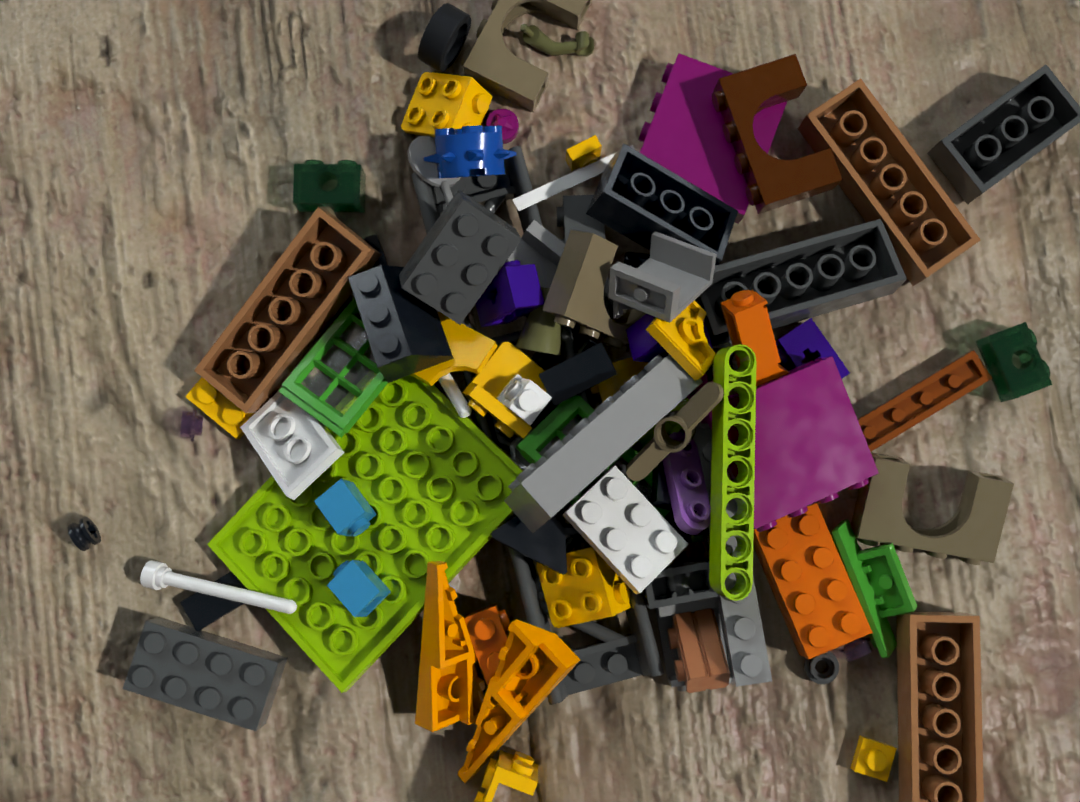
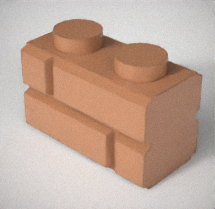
(700, 651)

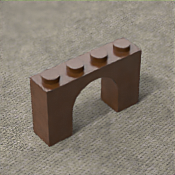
(770, 179)

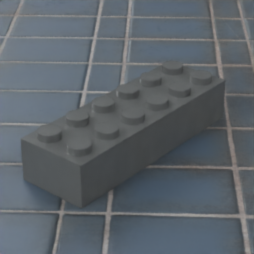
(808, 277)

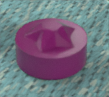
(507, 120)

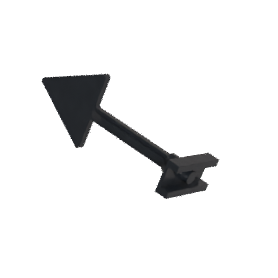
(548, 542)

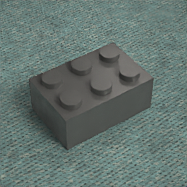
(459, 257)

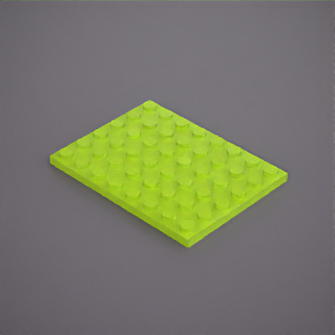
(434, 497)

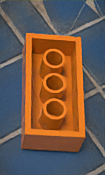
(810, 583)

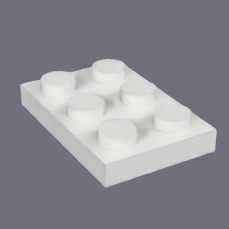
(291, 444)
(625, 530)

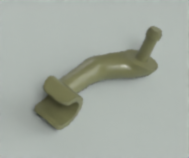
(535, 37)

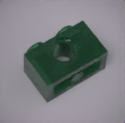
(345, 197)
(997, 356)

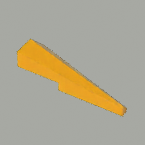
(447, 673)
(526, 674)

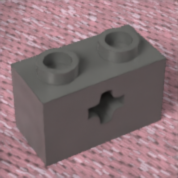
(680, 584)

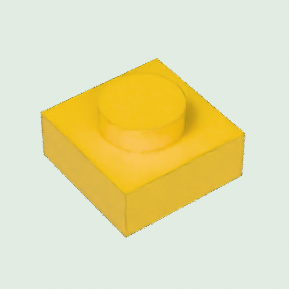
(583, 153)
(873, 758)

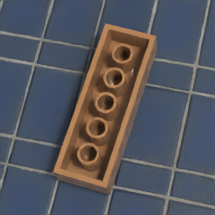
(889, 181)
(287, 312)
(939, 707)

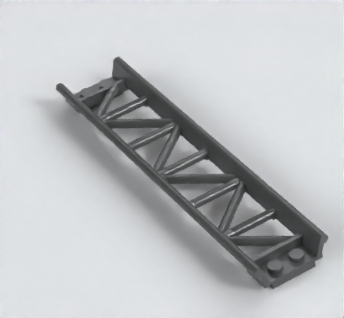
(617, 655)

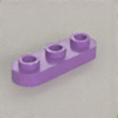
(687, 495)

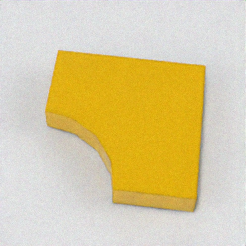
(685, 340)
(469, 349)

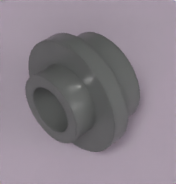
(830, 672)

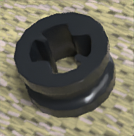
(84, 533)

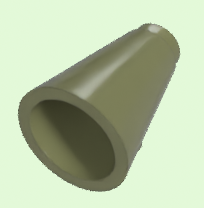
(540, 331)

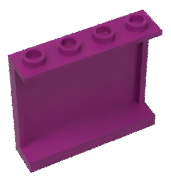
(690, 135)
(803, 442)

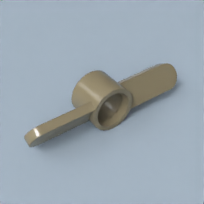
(661, 444)

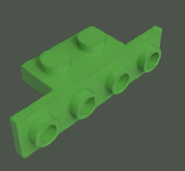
(877, 583)

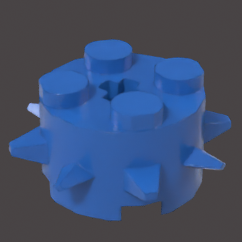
(469, 152)

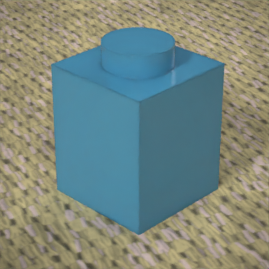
(345, 508)
(358, 587)

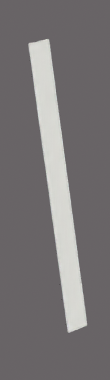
(563, 183)

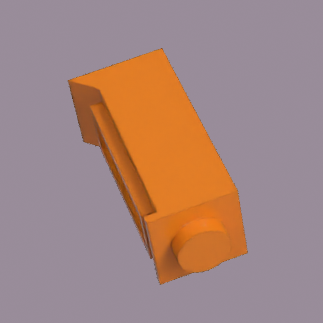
(751, 326)

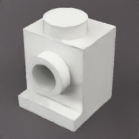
(524, 398)

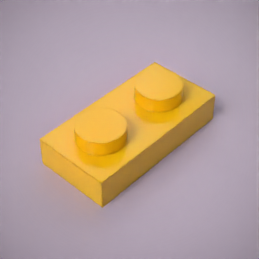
(218, 407)

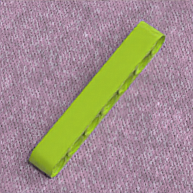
(742, 487)

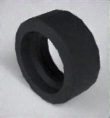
(444, 37)

